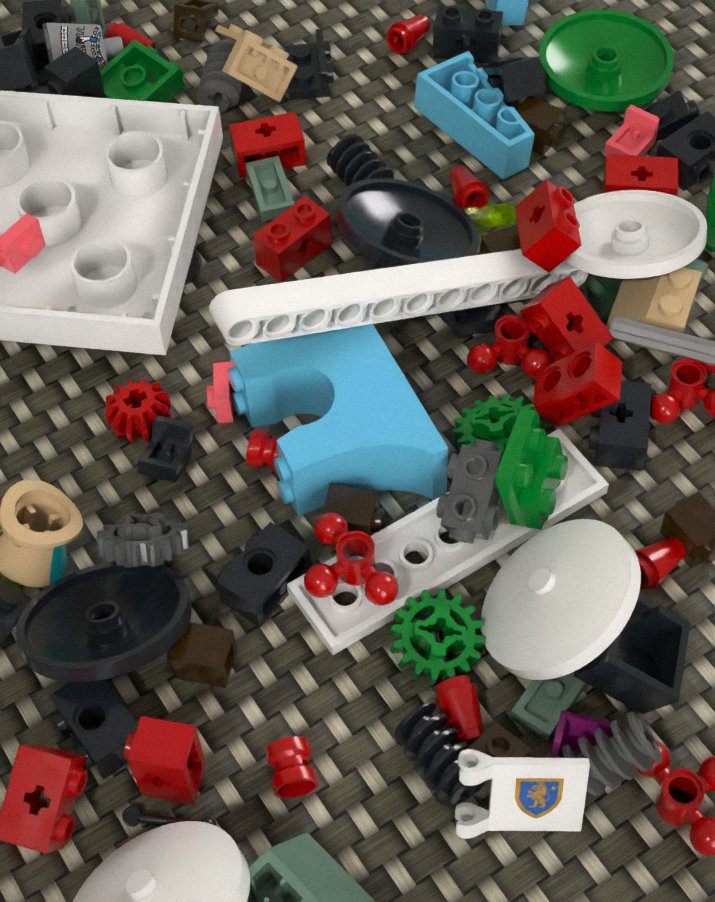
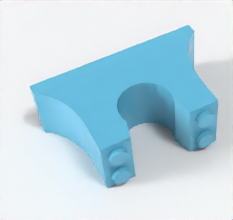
(370, 423)

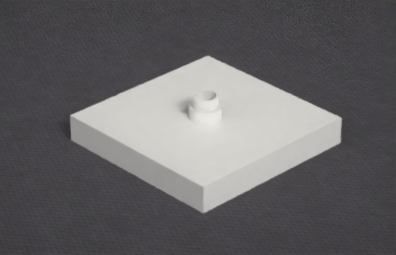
(118, 214)

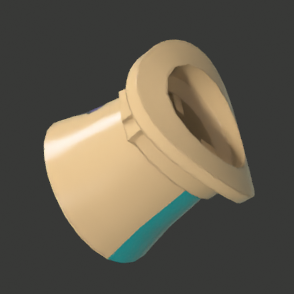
(35, 532)

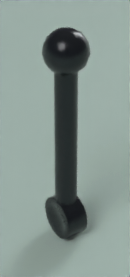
(132, 817)

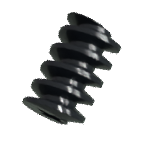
(356, 161)
(434, 753)

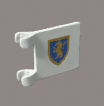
(523, 793)

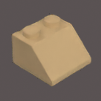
(658, 299)

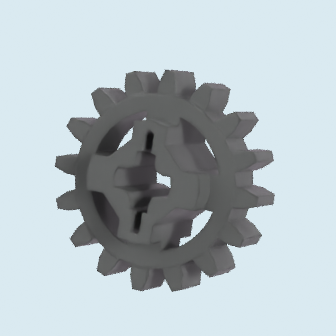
(142, 540)

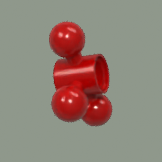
(509, 348)
(684, 391)
(322, 580)
(694, 786)

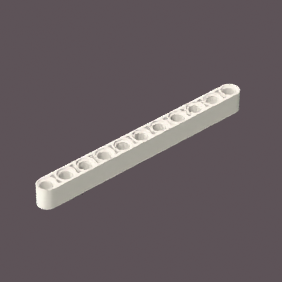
(380, 295)

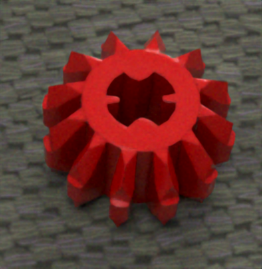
(135, 407)

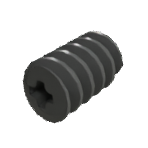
(216, 86)
(617, 755)

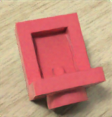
(635, 135)
(21, 243)
(220, 393)

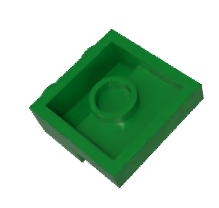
(141, 75)
(530, 472)

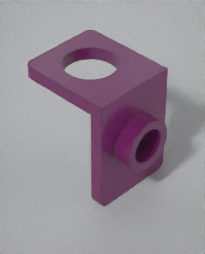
(574, 726)

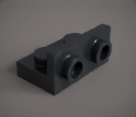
(312, 72)

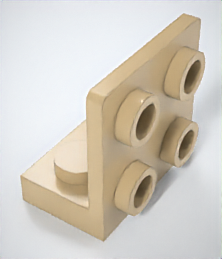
(257, 62)

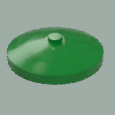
(606, 60)

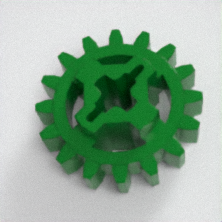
(489, 421)
(419, 636)

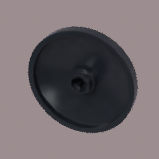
(404, 223)
(103, 621)

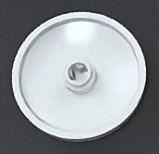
(637, 234)
(561, 599)
(172, 865)

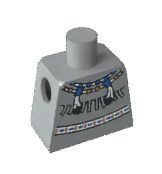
(86, 37)

